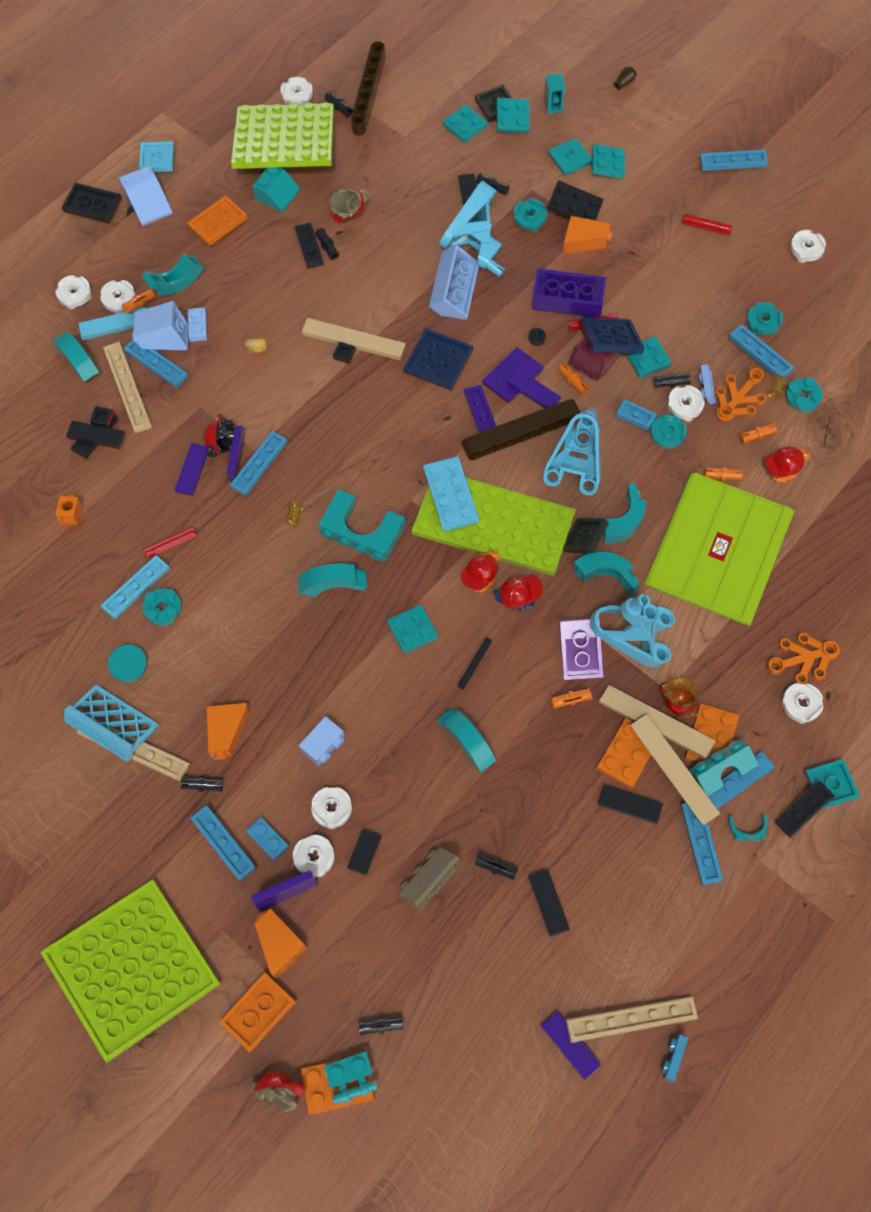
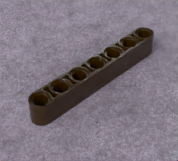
(368, 88)
(520, 429)

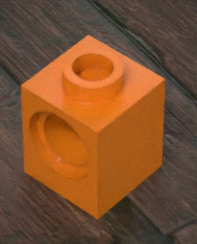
(69, 516)

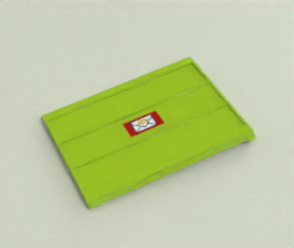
(720, 548)

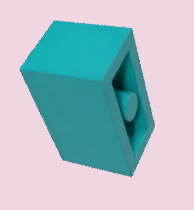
(554, 93)

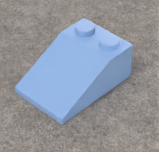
(145, 195)

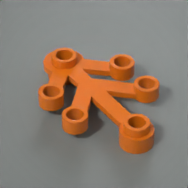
(738, 397)
(805, 656)

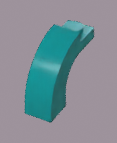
(177, 278)
(75, 355)
(626, 526)
(607, 564)
(331, 576)
(468, 738)

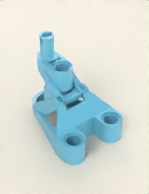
(475, 220)
(588, 468)
(645, 622)

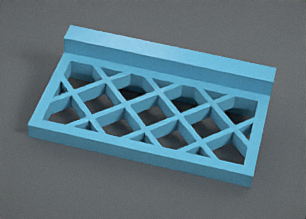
(96, 731)

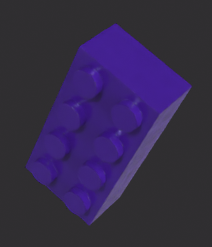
(568, 292)

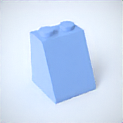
(161, 328)

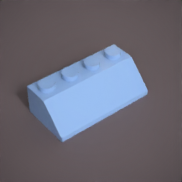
(454, 283)

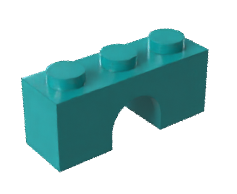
(708, 772)

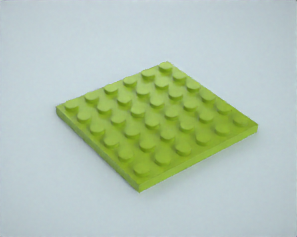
(283, 136)
(129, 970)

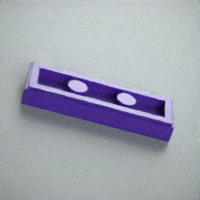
(533, 389)
(479, 408)
(235, 454)
(192, 469)
(576, 1052)

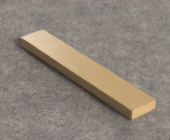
(362, 340)
(127, 387)
(669, 727)
(154, 758)
(675, 770)
(631, 1019)

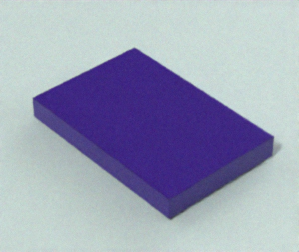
(498, 377)
(284, 890)

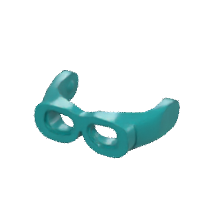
(739, 836)

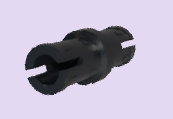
(339, 104)
(500, 187)
(327, 244)
(672, 380)
(201, 784)
(496, 866)
(365, 1026)

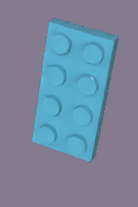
(450, 494)

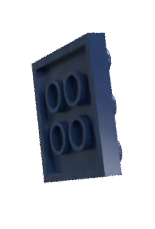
(611, 335)
(438, 359)

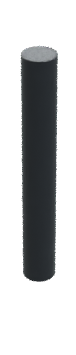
(474, 663)

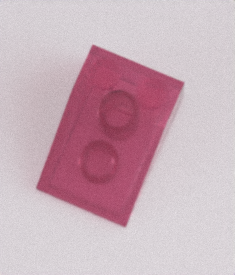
(589, 362)

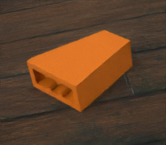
(586, 235)
(225, 728)
(278, 942)

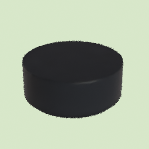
(536, 336)

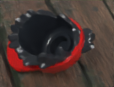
(219, 435)

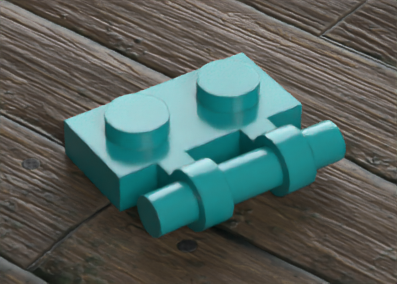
(347, 1071)

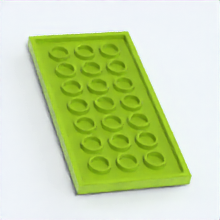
(510, 523)

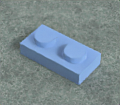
(197, 324)
(707, 379)

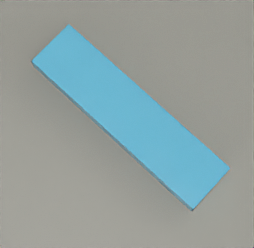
(107, 325)
(135, 587)

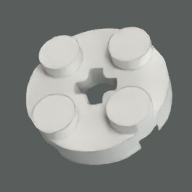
(296, 83)
(805, 253)
(111, 289)
(76, 299)
(683, 411)
(800, 713)
(340, 815)
(309, 845)

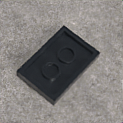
(572, 201)
(91, 202)

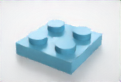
(157, 155)

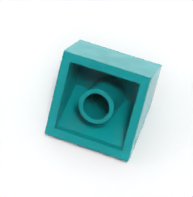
(275, 188)

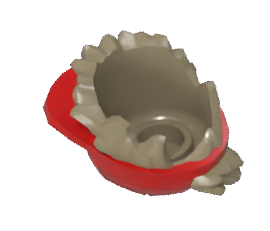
(347, 204)
(278, 1089)

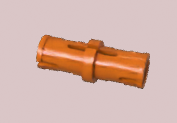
(138, 301)
(573, 379)
(757, 433)
(723, 473)
(571, 698)

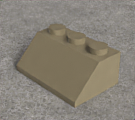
(429, 879)

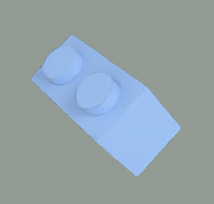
(322, 741)

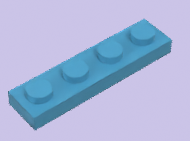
(733, 160)
(760, 352)
(157, 364)
(258, 463)
(735, 783)
(223, 843)
(702, 848)

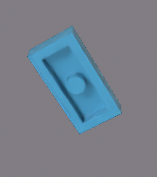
(636, 415)
(267, 839)
(671, 1067)

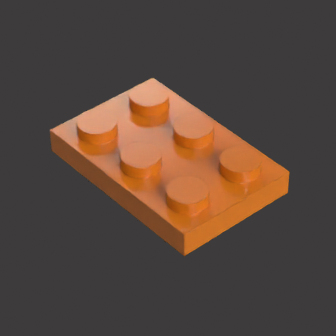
(217, 220)
(716, 724)
(624, 756)
(257, 1012)
(320, 1095)

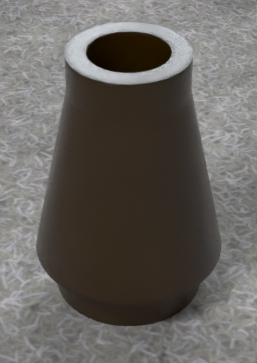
(626, 76)

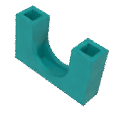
(377, 544)

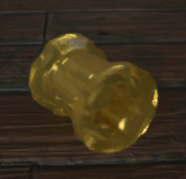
(257, 345)
(778, 386)
(294, 513)

